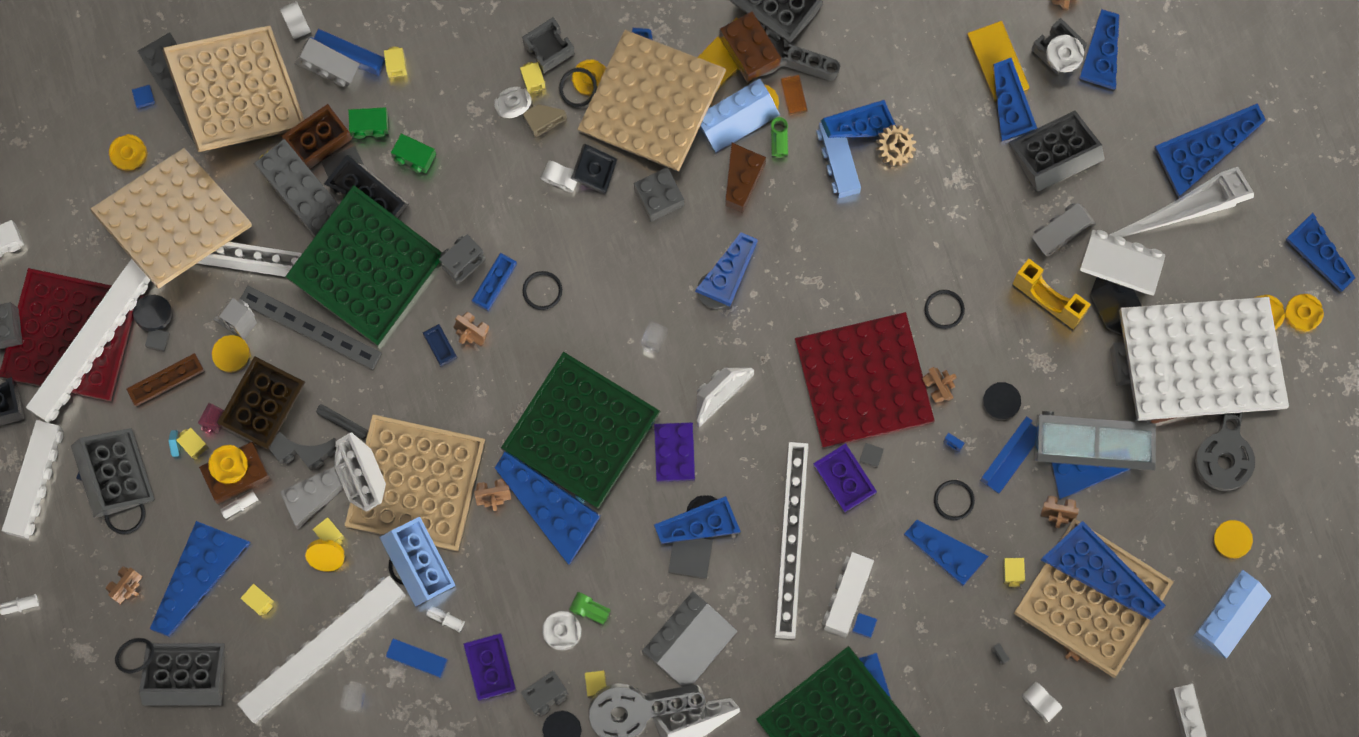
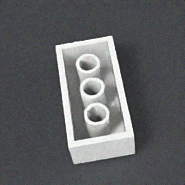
(846, 600)

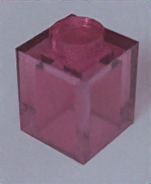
(210, 418)

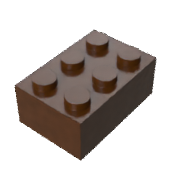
(749, 47)
(318, 136)
(254, 477)

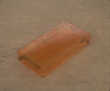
(794, 94)

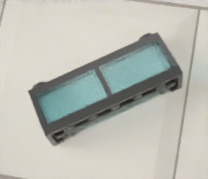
(1095, 442)

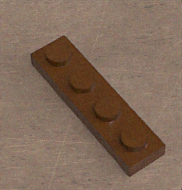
(165, 379)

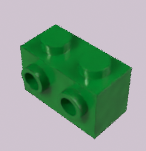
(368, 122)
(413, 154)

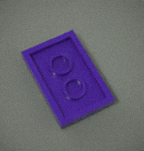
(674, 452)
(844, 478)
(489, 667)

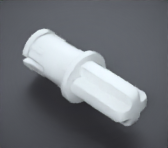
(239, 504)
(19, 604)
(445, 618)

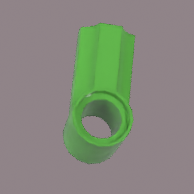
(779, 139)
(585, 606)

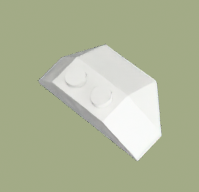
(719, 390)
(359, 472)

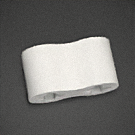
(295, 20)
(559, 176)
(1041, 701)

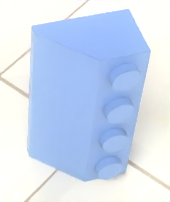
(738, 115)
(417, 561)
(1233, 614)

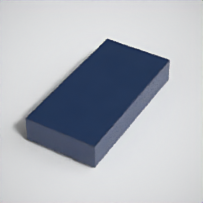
(439, 345)

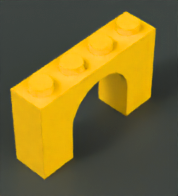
(1031, 283)

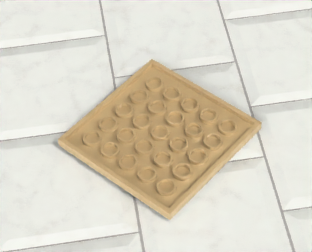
(233, 88)
(651, 100)
(171, 217)
(425, 475)
(1085, 618)

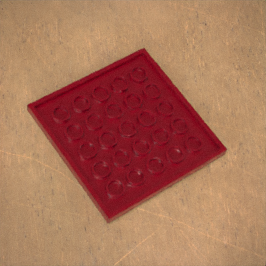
(51, 316)
(864, 380)

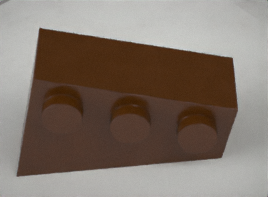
(743, 176)

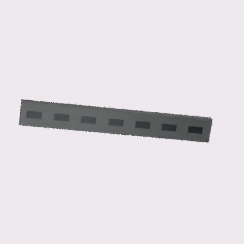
(311, 328)

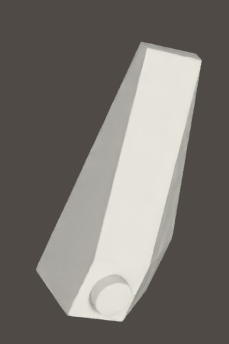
(696, 721)

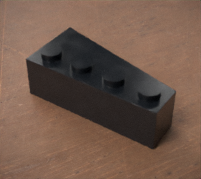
(352, 172)
(10, 402)

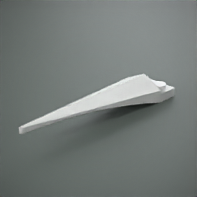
(1214, 195)

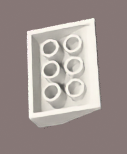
(1122, 262)

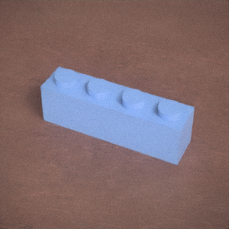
(839, 164)

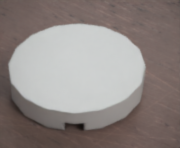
(1065, 53)
(512, 102)
(561, 630)

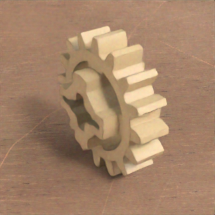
(897, 155)

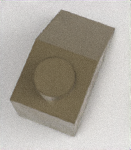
(542, 118)

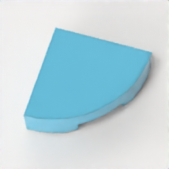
(174, 445)

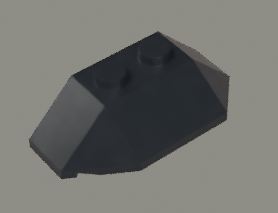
(1109, 299)

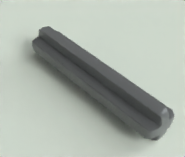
(342, 421)

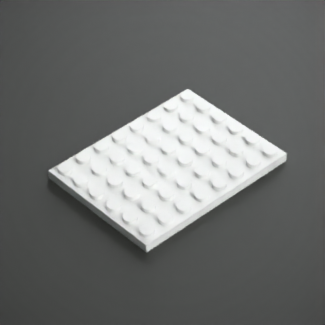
(1203, 358)

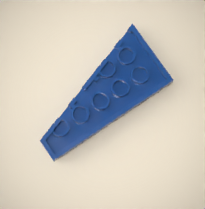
(1198, 151)
(555, 511)
(1097, 566)
(199, 568)

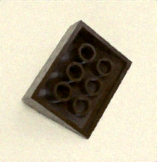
(260, 403)

